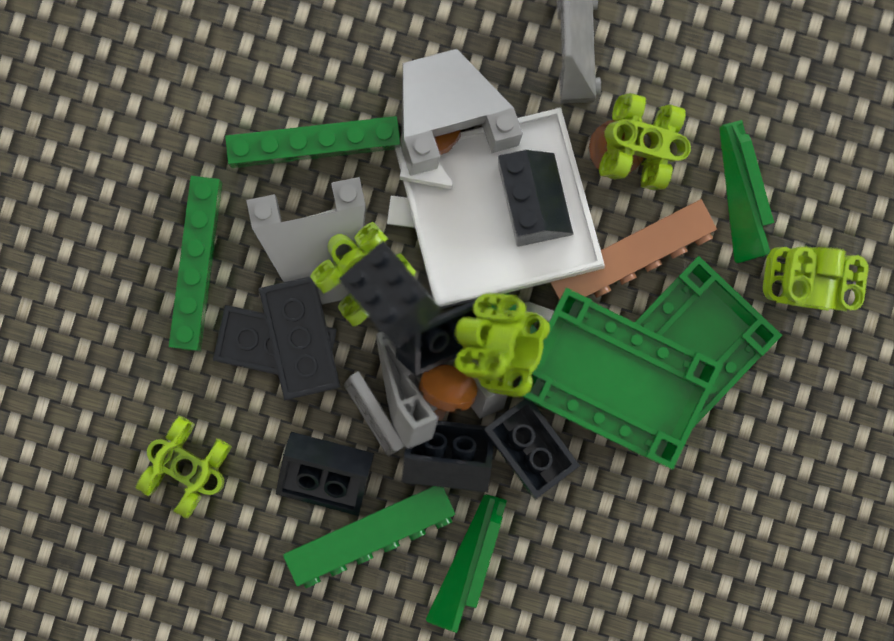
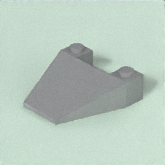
(578, 55)
(446, 96)
(302, 243)
(409, 411)

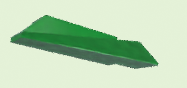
(745, 194)
(469, 568)

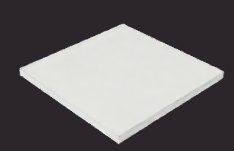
(469, 230)

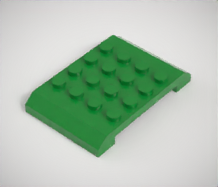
(713, 320)
(621, 379)

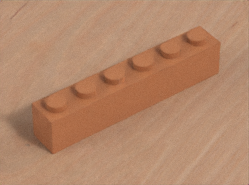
(643, 250)

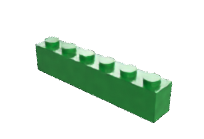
(313, 142)
(195, 263)
(368, 535)

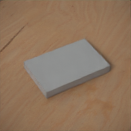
(373, 414)

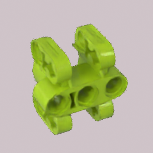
(628, 120)
(327, 274)
(815, 277)
(501, 344)
(201, 468)

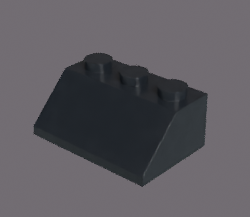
(534, 196)
(435, 341)
(531, 448)
(324, 473)

